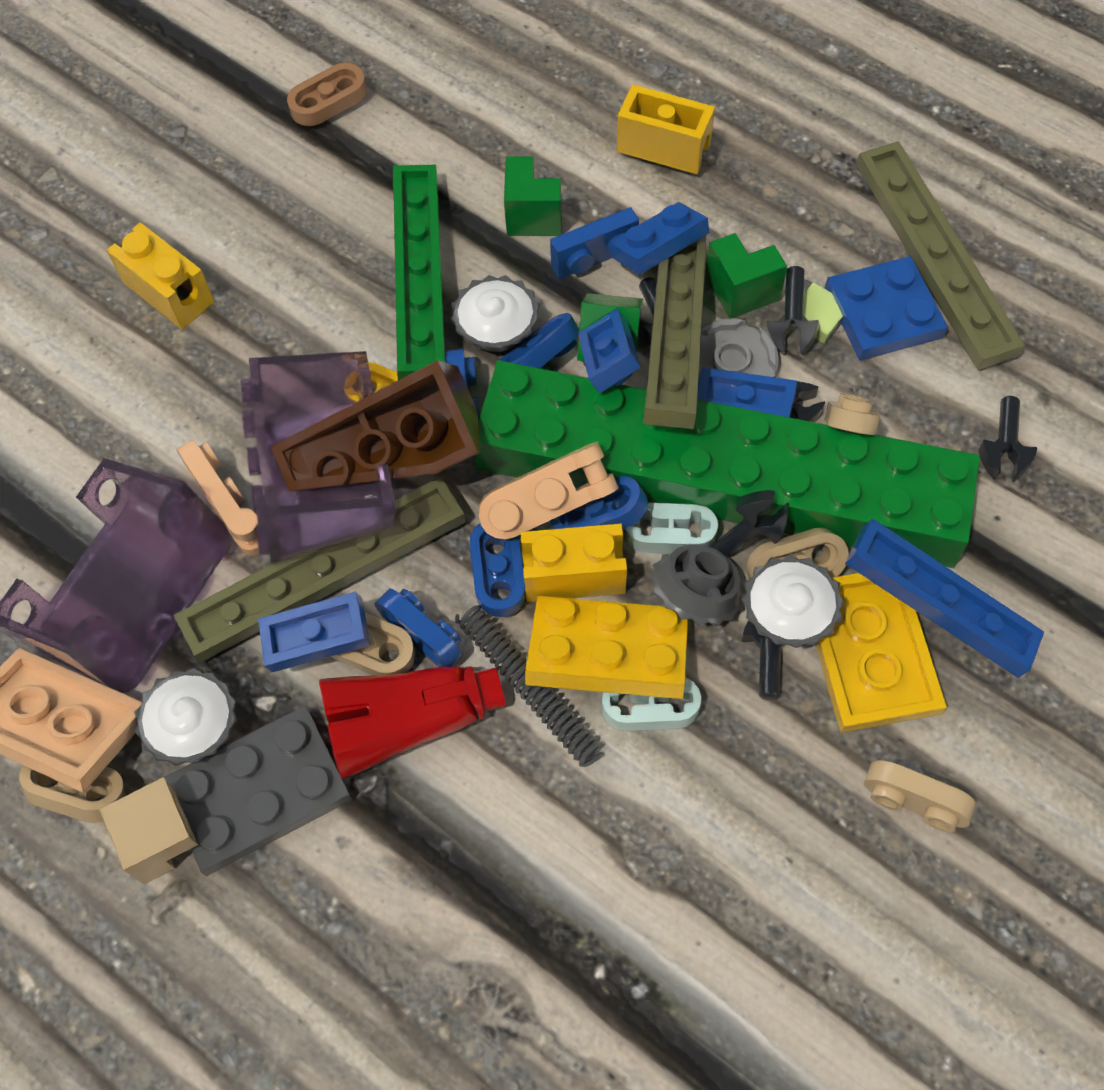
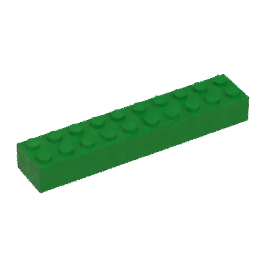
(823, 472)

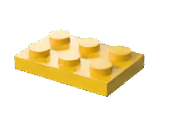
(607, 647)
(877, 660)

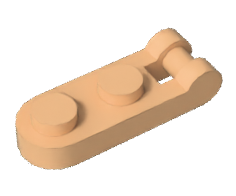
(545, 493)
(221, 495)

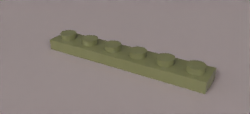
(940, 256)
(676, 339)
(304, 579)

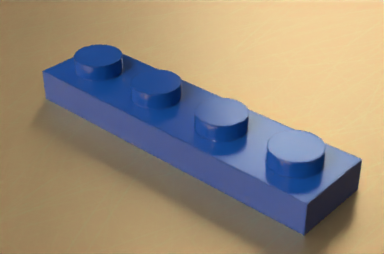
(945, 598)

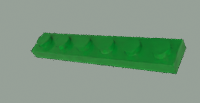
(417, 268)

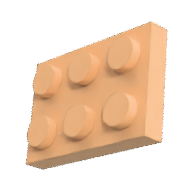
(61, 720)

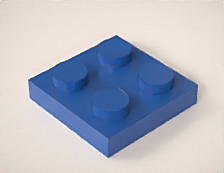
(886, 308)

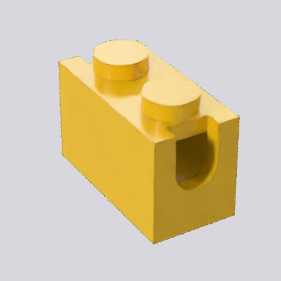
(664, 128)
(155, 272)
(574, 562)

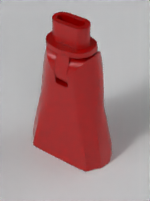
(395, 712)

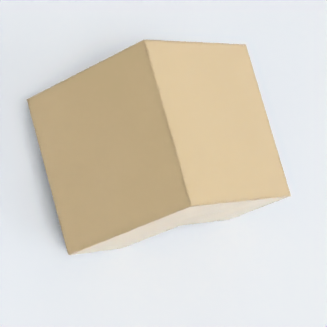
(148, 830)

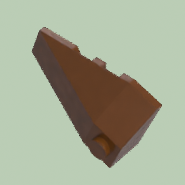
(410, 425)

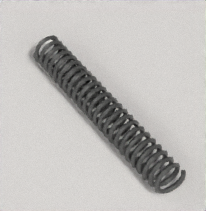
(506, 654)

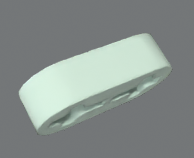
(671, 528)
(652, 715)

